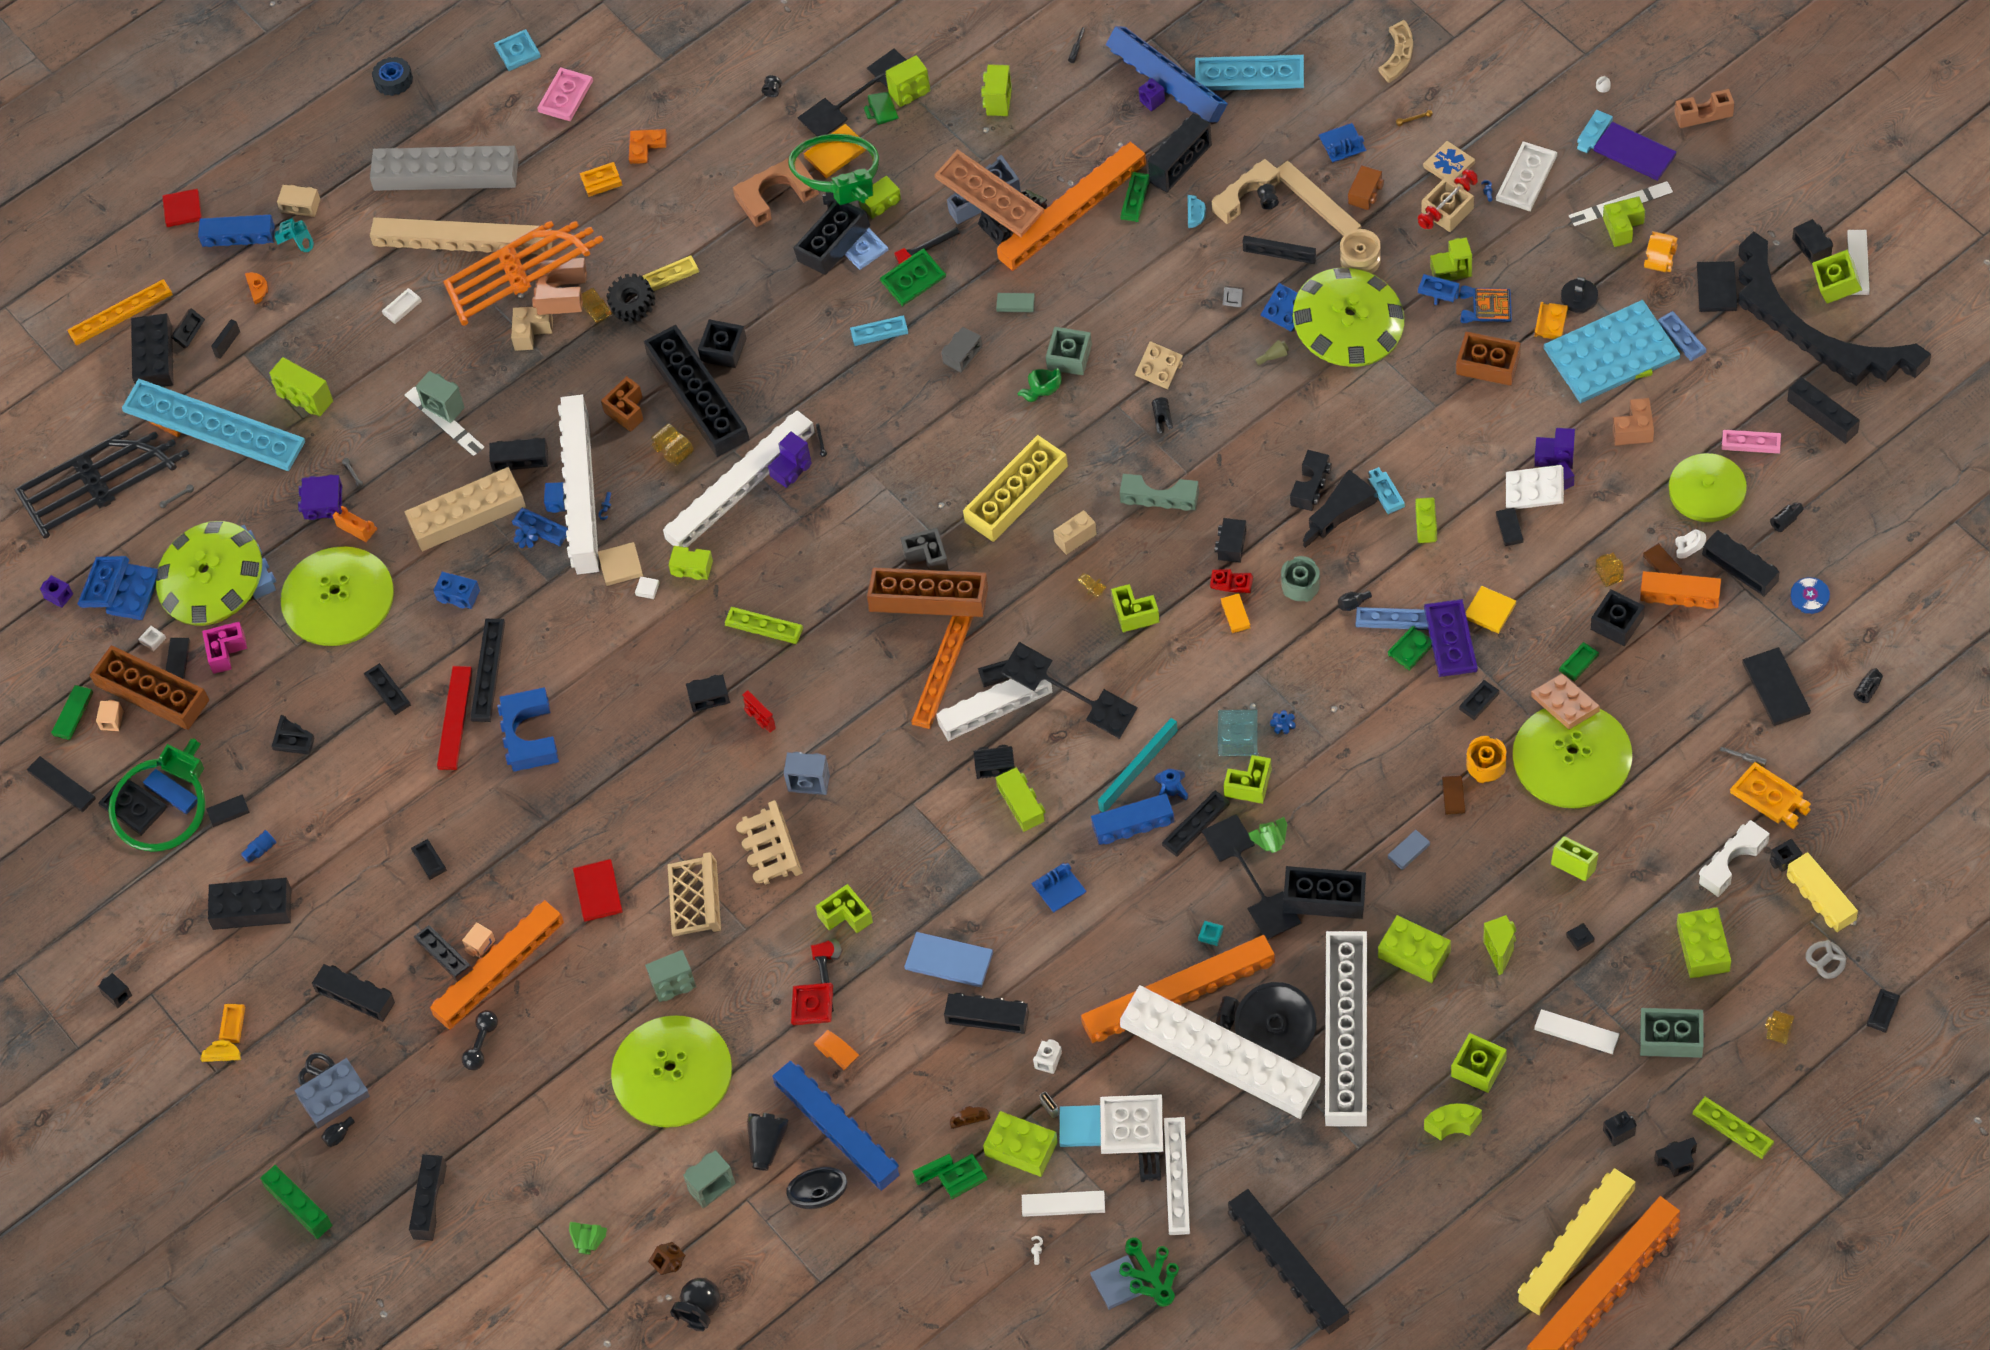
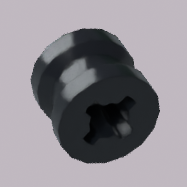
(771, 86)

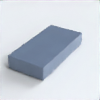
(1408, 850)

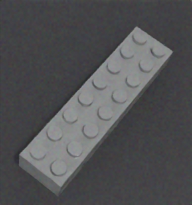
(444, 168)

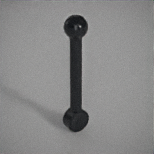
(823, 452)

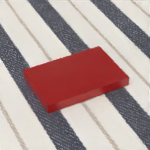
(597, 890)

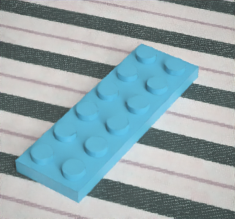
(1250, 72)

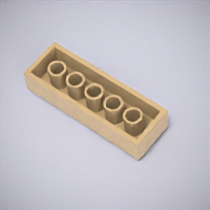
(465, 509)

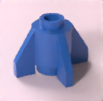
(1171, 783)

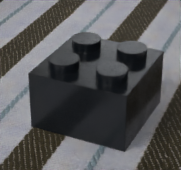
(722, 343)
(1617, 617)

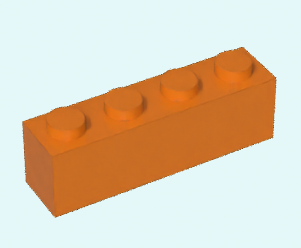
(1680, 590)

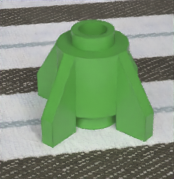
(1270, 836)
(586, 1236)

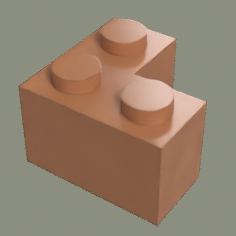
(1636, 427)

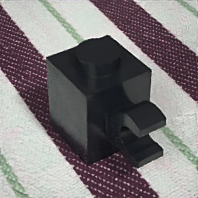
(1619, 1128)

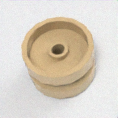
(1360, 250)

